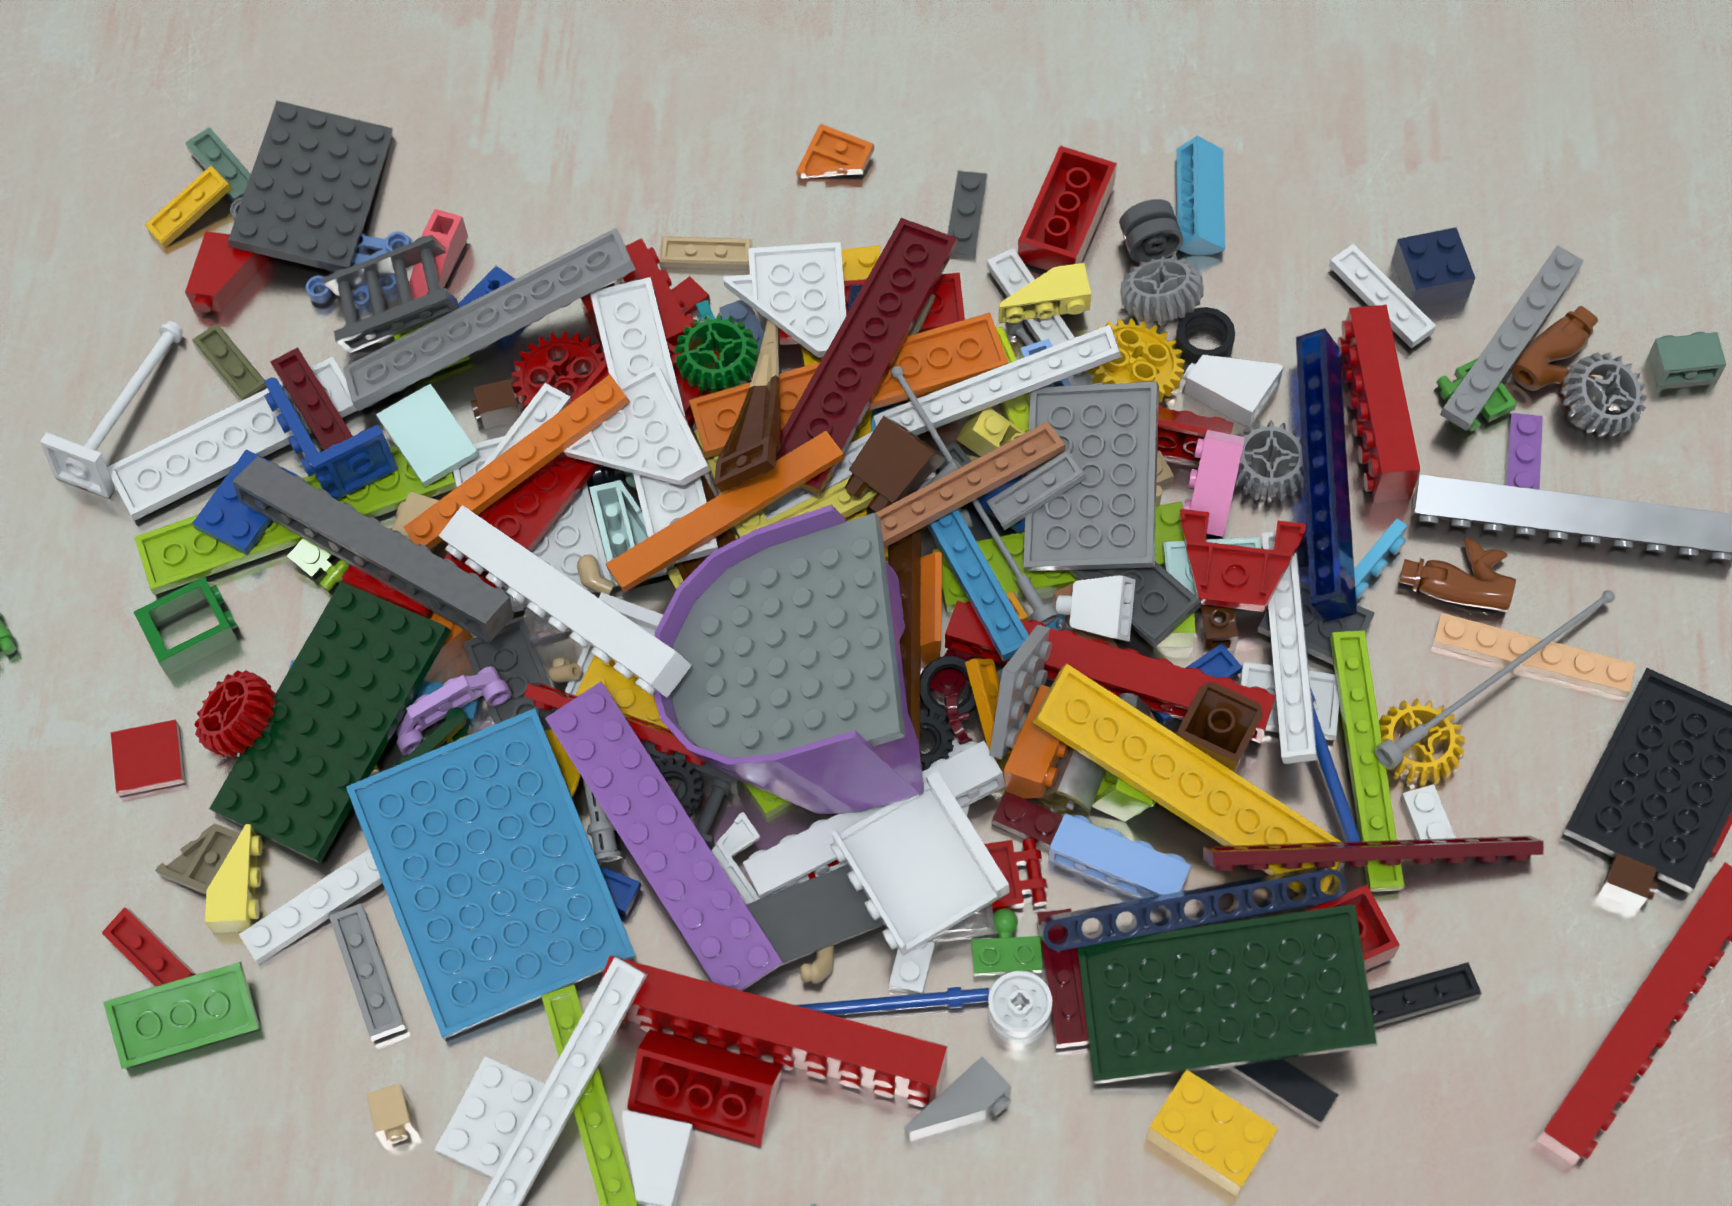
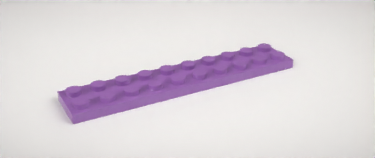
(663, 840)

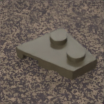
(200, 859)

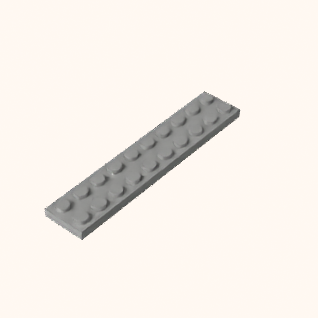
(488, 319)

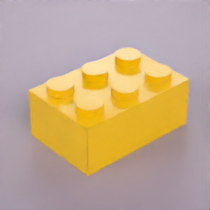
(1211, 1133)

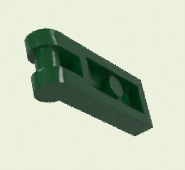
(448, 732)

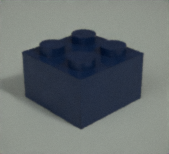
(1433, 267)

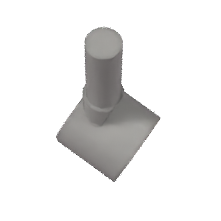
(1017, 329)

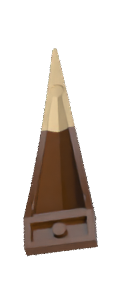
(756, 433)

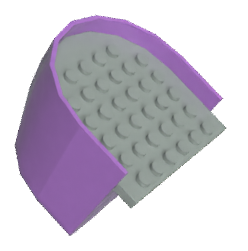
(797, 665)

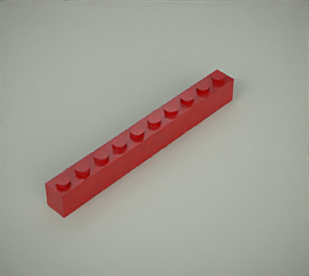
(1156, 681)
(1643, 1024)

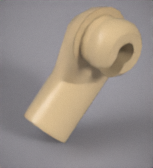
(590, 575)
(819, 968)

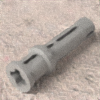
(601, 831)

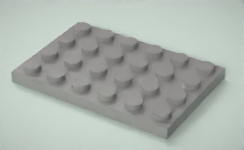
(1112, 512)

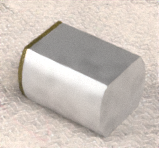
(1075, 785)

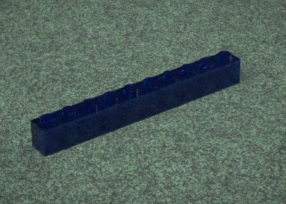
(1325, 476)

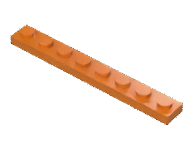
(520, 460)

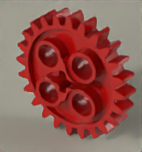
(561, 374)

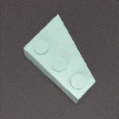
(619, 521)

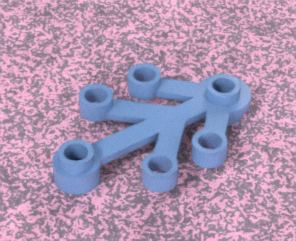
(392, 241)

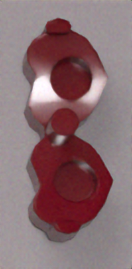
(954, 719)

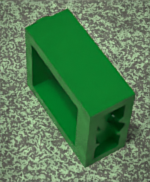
(196, 647)

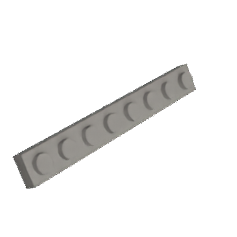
(1511, 338)

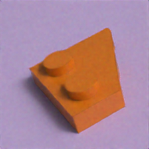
(834, 154)

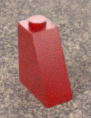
(220, 273)

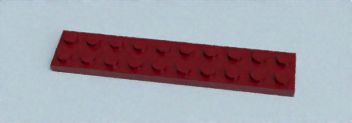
(868, 341)

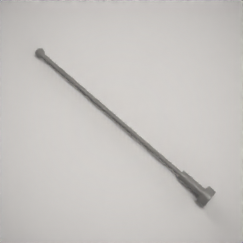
(1042, 612)
(1391, 753)

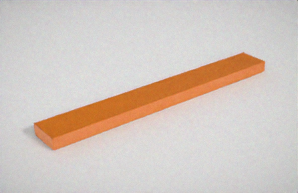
(724, 512)

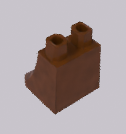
(892, 464)
(1221, 723)

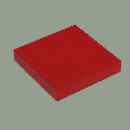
(147, 757)

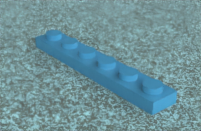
(979, 583)

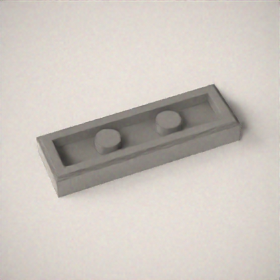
(1036, 489)

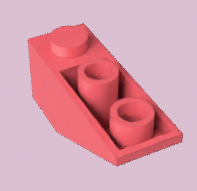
(452, 234)

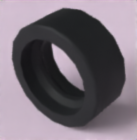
(1204, 317)
(927, 675)

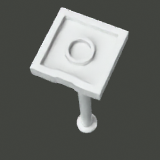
(84, 464)

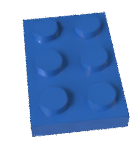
(229, 519)

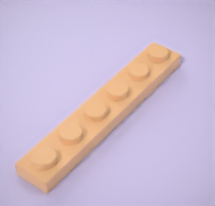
(1553, 660)

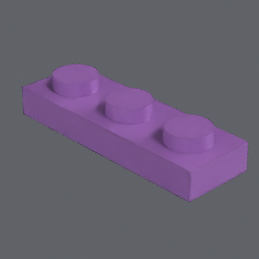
(1524, 451)

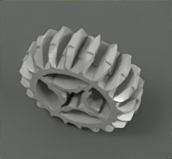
(1162, 289)
(1616, 391)
(1284, 452)

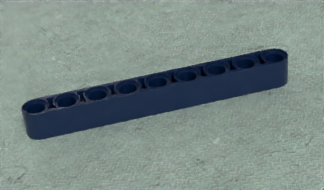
(1208, 912)

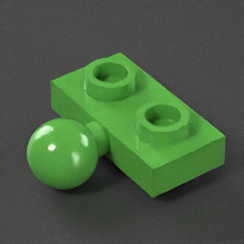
(1006, 953)

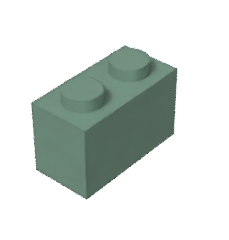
(1687, 359)

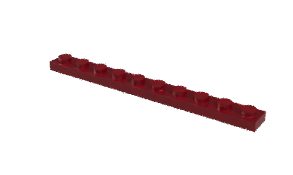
(1360, 852)

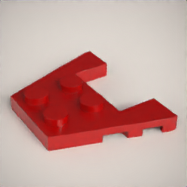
(1237, 574)

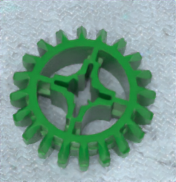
(700, 364)

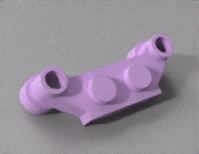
(454, 693)

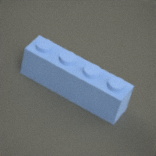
(1117, 860)

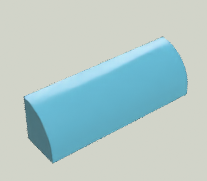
(1200, 197)

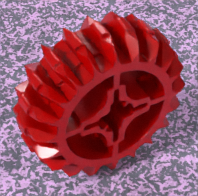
(235, 713)

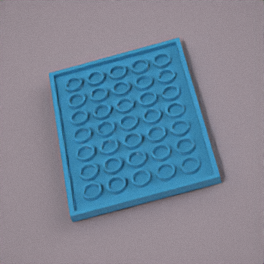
(489, 873)

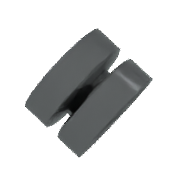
(1151, 230)

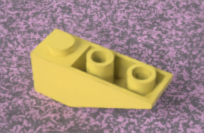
(1054, 293)
(987, 431)
(232, 892)

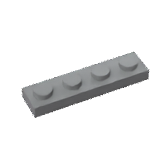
(366, 972)

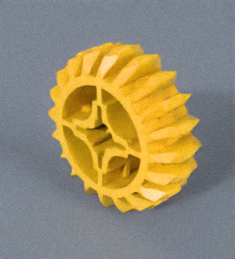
(1424, 765)

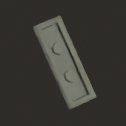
(229, 362)

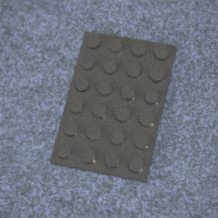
(311, 187)

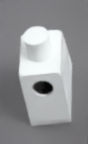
(1100, 606)

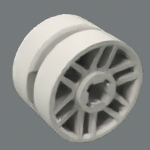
(1023, 990)

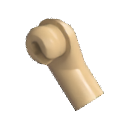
(564, 671)

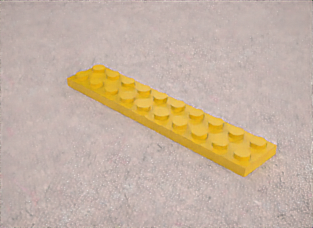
(1171, 770)

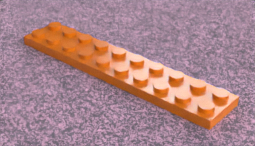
(928, 364)

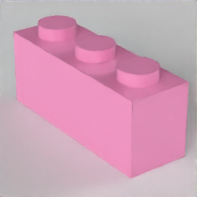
(1215, 478)

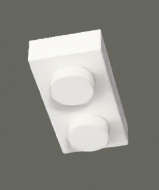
(1427, 813)

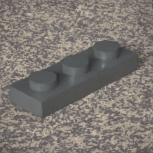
(967, 210)

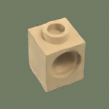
(391, 1113)

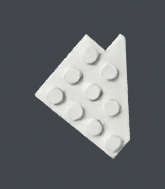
(796, 290)
(645, 435)

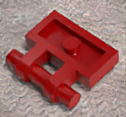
(1007, 861)

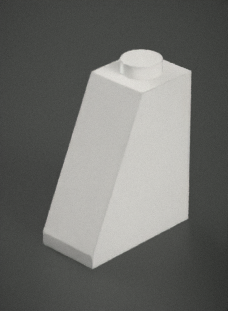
(1232, 385)
(657, 1156)

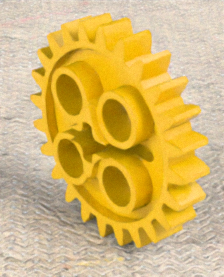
(1143, 359)

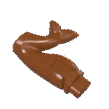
(1556, 343)
(1456, 586)

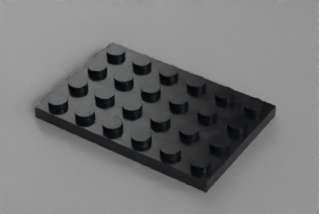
(1661, 782)

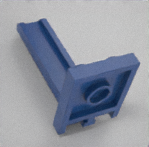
(342, 466)

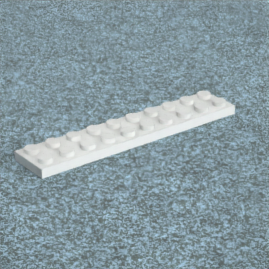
(631, 344)

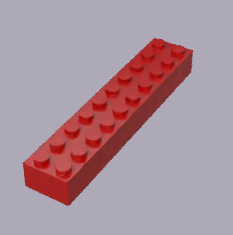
(788, 1035)

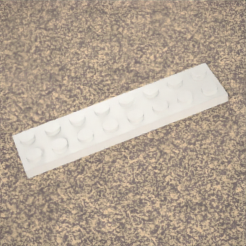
(213, 447)

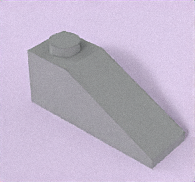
(965, 1101)

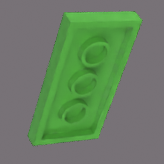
(181, 1015)

